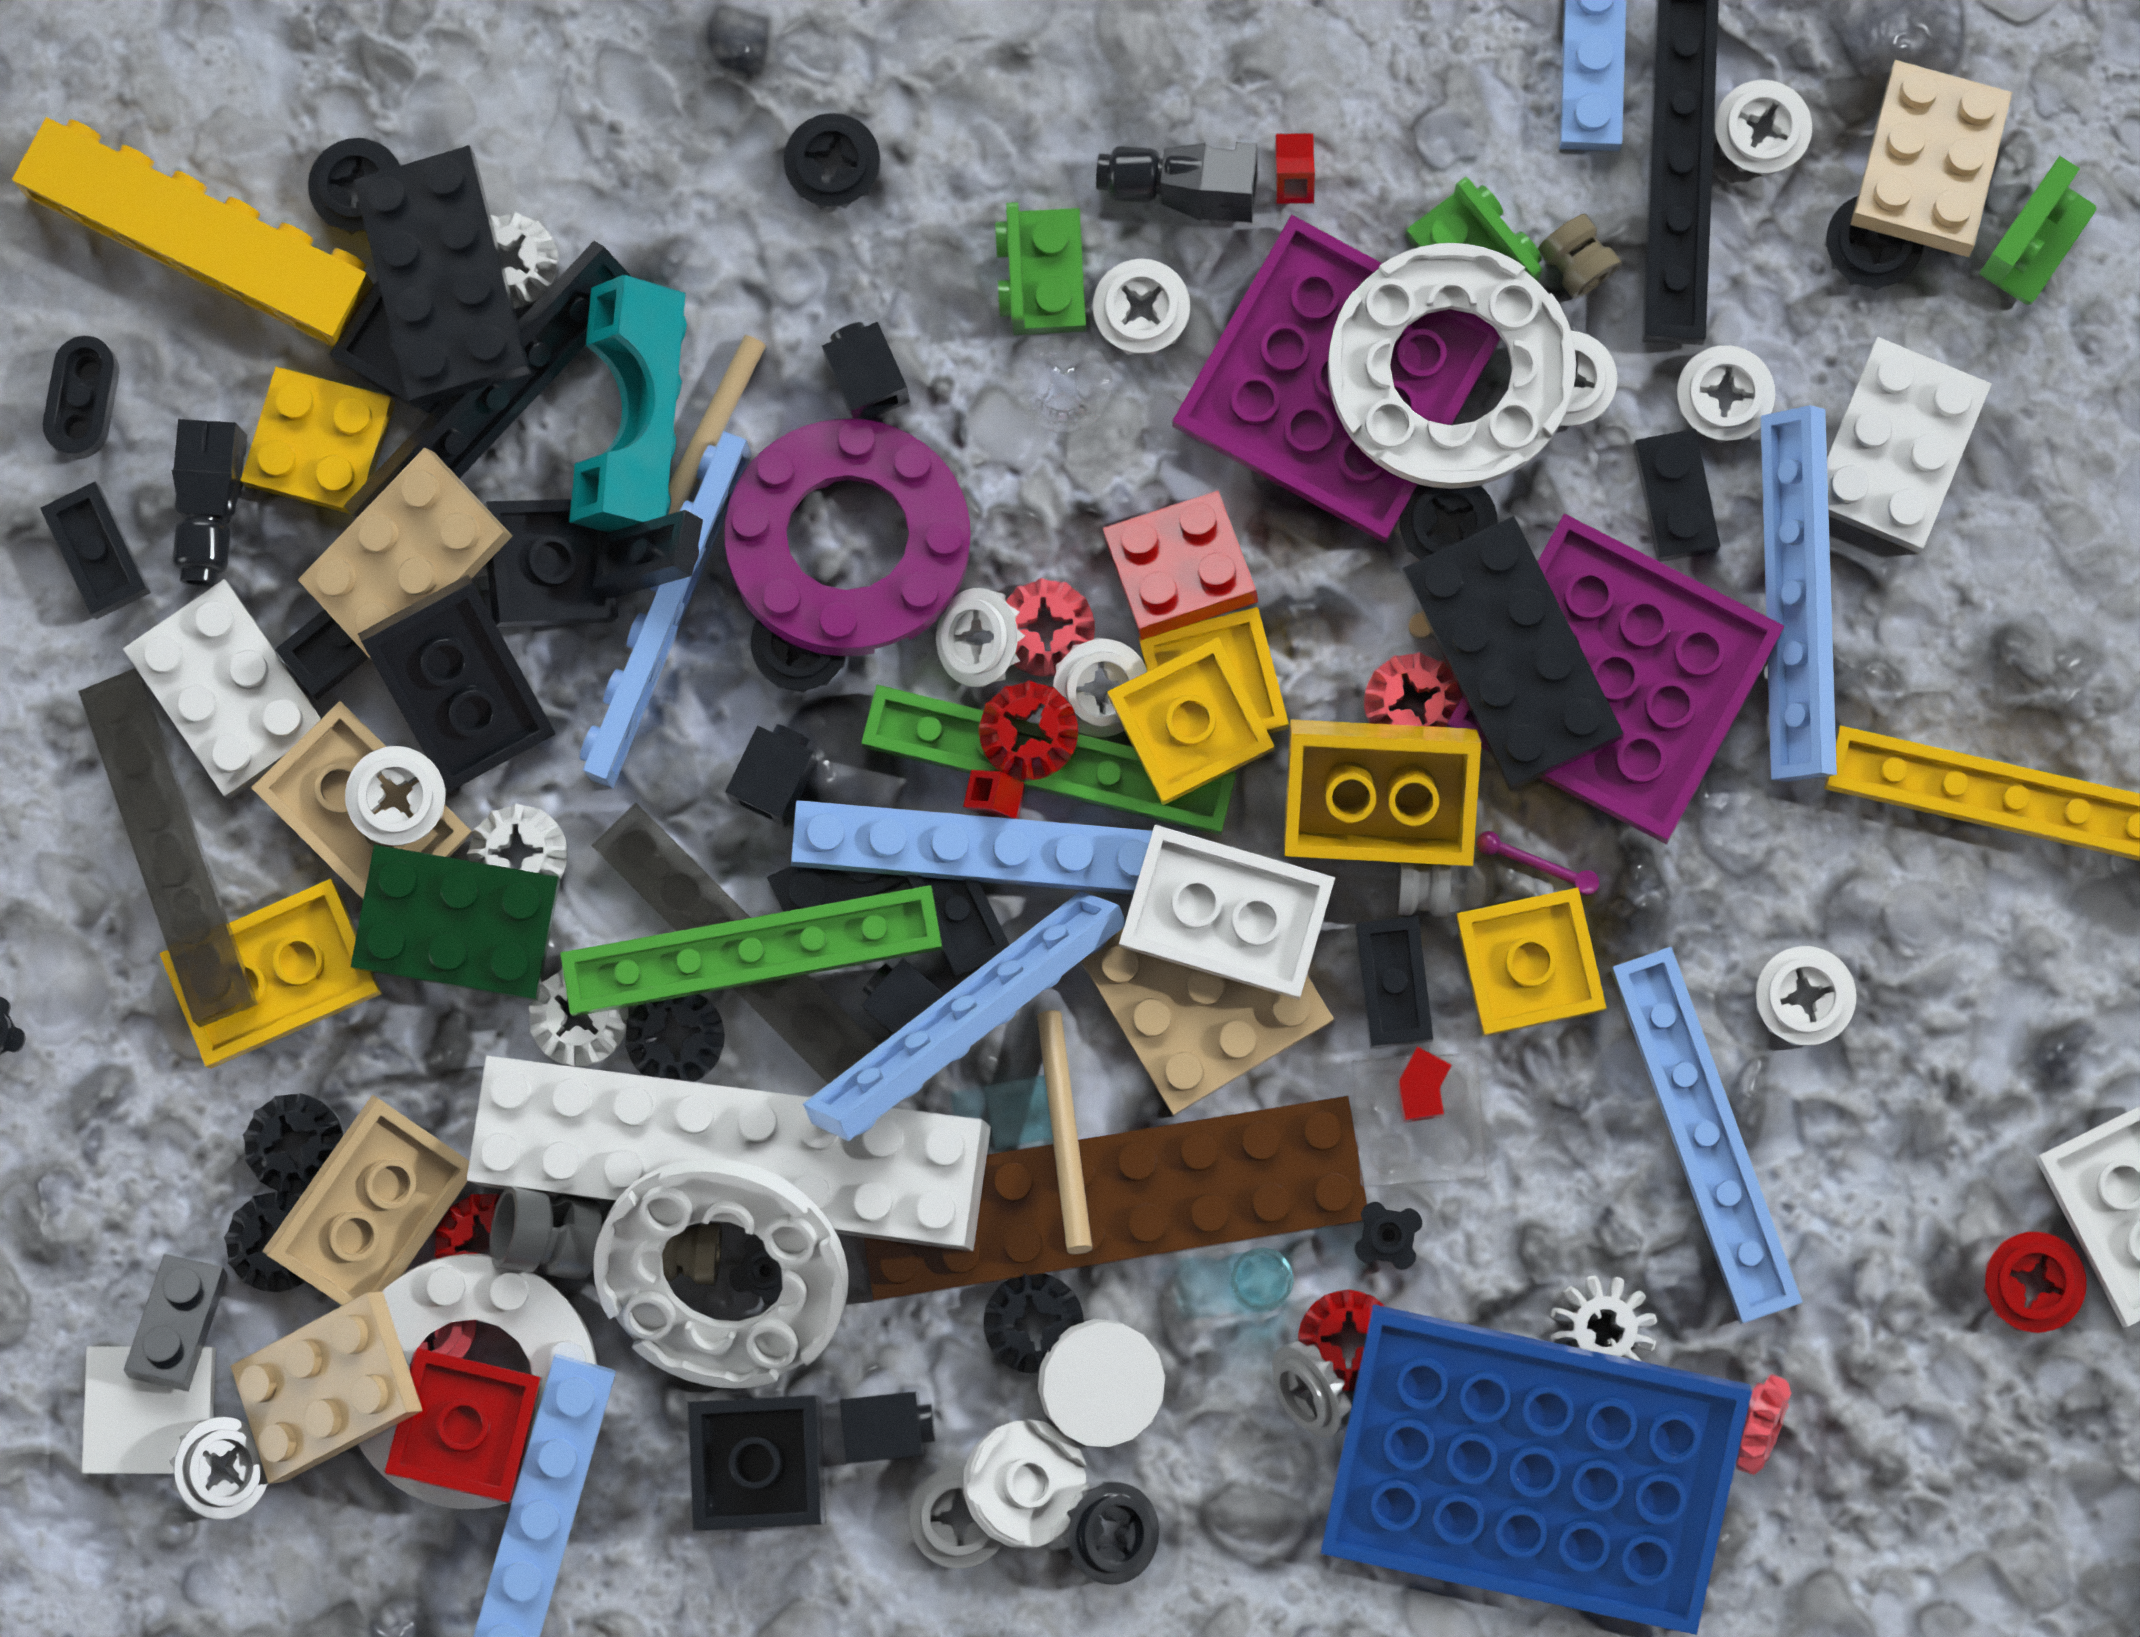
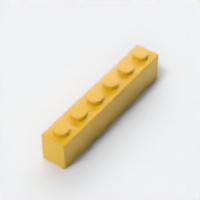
(192, 231)

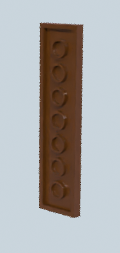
(1147, 1197)

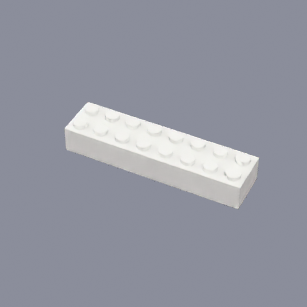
(600, 1131)

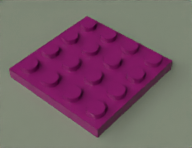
(1269, 390)
(1669, 663)

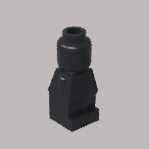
(1189, 178)
(207, 491)

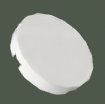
(1101, 1383)
(1024, 1483)

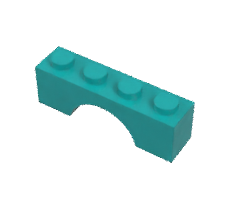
(639, 338)

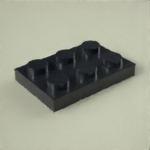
(457, 683)

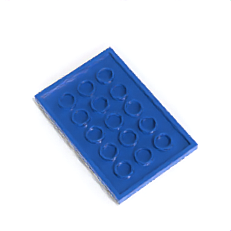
(1535, 1469)

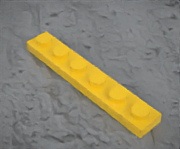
(1987, 792)

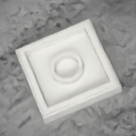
(137, 1423)

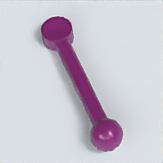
(1586, 880)

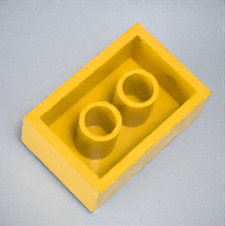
(1381, 792)

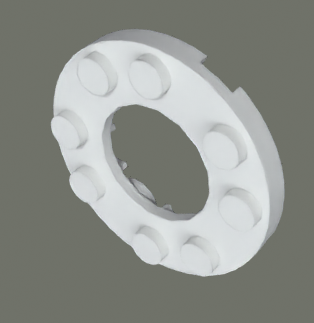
(1466, 281)
(475, 1289)
(692, 1344)

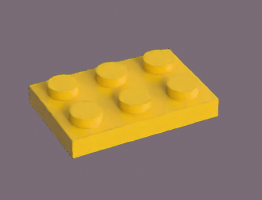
(297, 968)

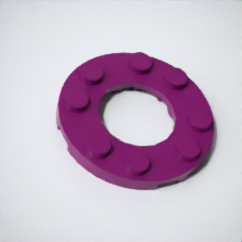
(858, 618)

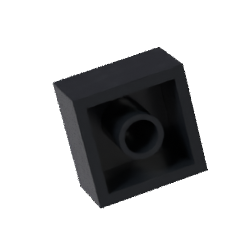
(757, 1463)

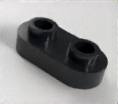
(77, 399)

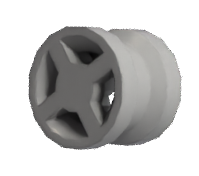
(1424, 889)

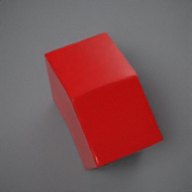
(1294, 168)
(994, 794)
(1420, 1087)

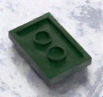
(455, 922)

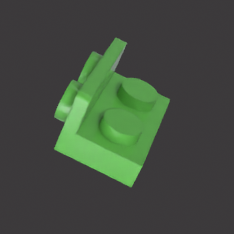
(1474, 219)
(2040, 235)
(1044, 270)

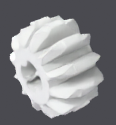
(1621, 1319)

